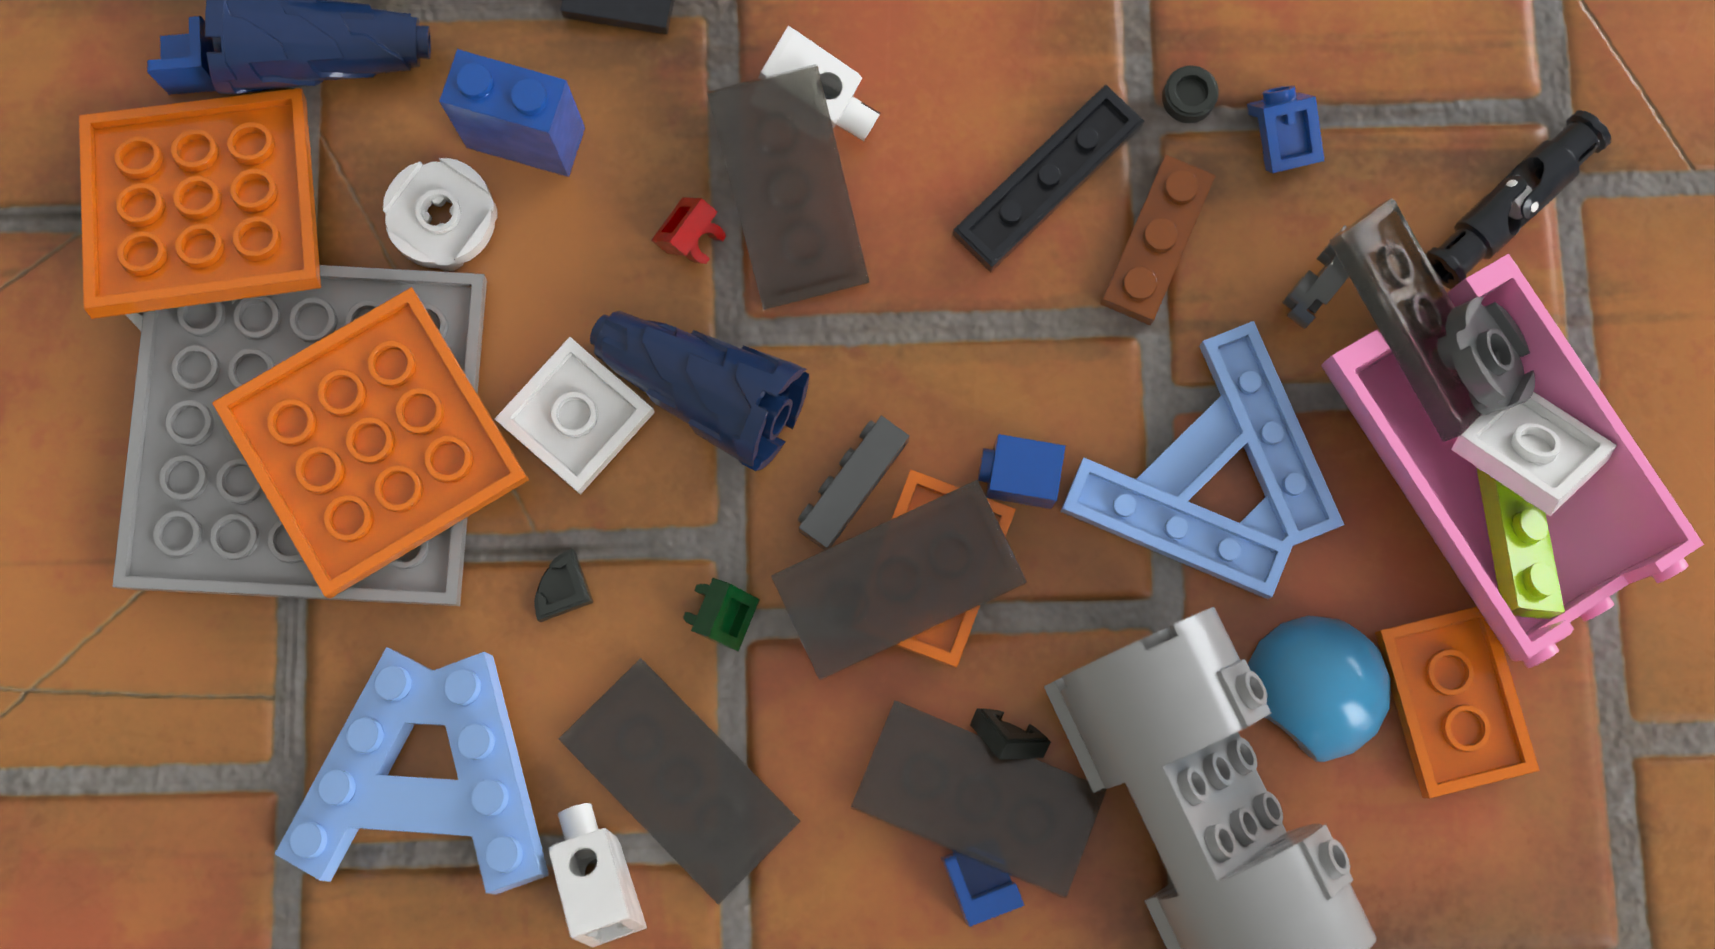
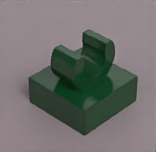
(723, 613)

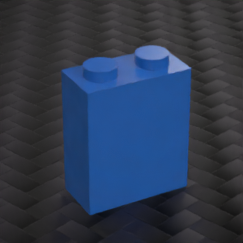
(513, 112)

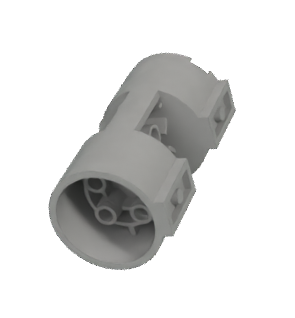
(1169, 728)

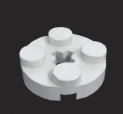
(434, 183)

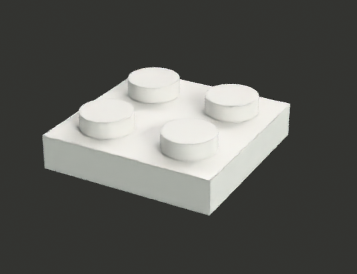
(575, 415)
(1535, 451)

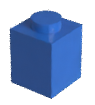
(1022, 471)

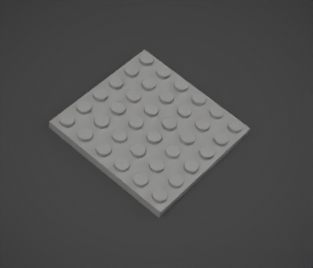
(190, 499)

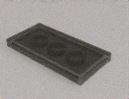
(789, 186)
(1408, 309)
(898, 580)
(679, 780)
(965, 799)

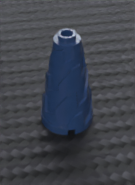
(307, 42)
(722, 391)

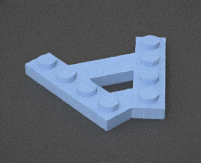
(1248, 415)
(484, 802)

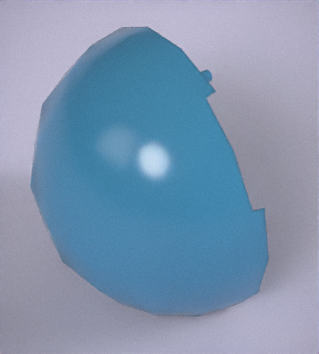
(1323, 685)

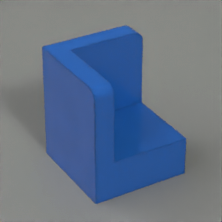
(184, 61)
(980, 889)

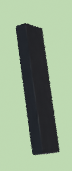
(1048, 178)

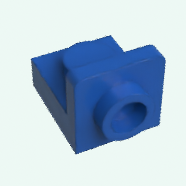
(1288, 128)

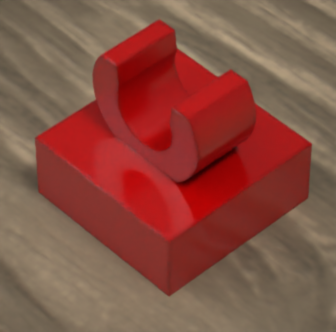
(685, 226)

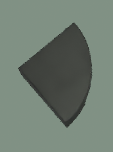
(561, 588)
(1007, 739)

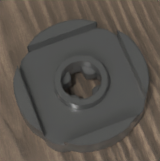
(1316, 289)
(1486, 353)

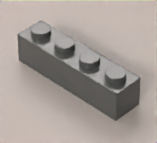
(853, 484)

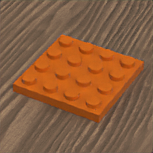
(197, 203)
(370, 442)

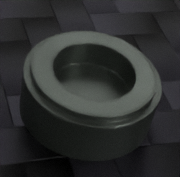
(1190, 94)

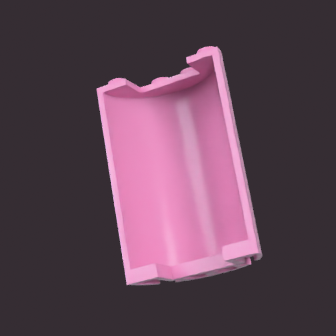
(1602, 537)

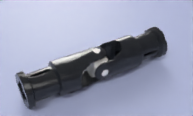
(1518, 198)

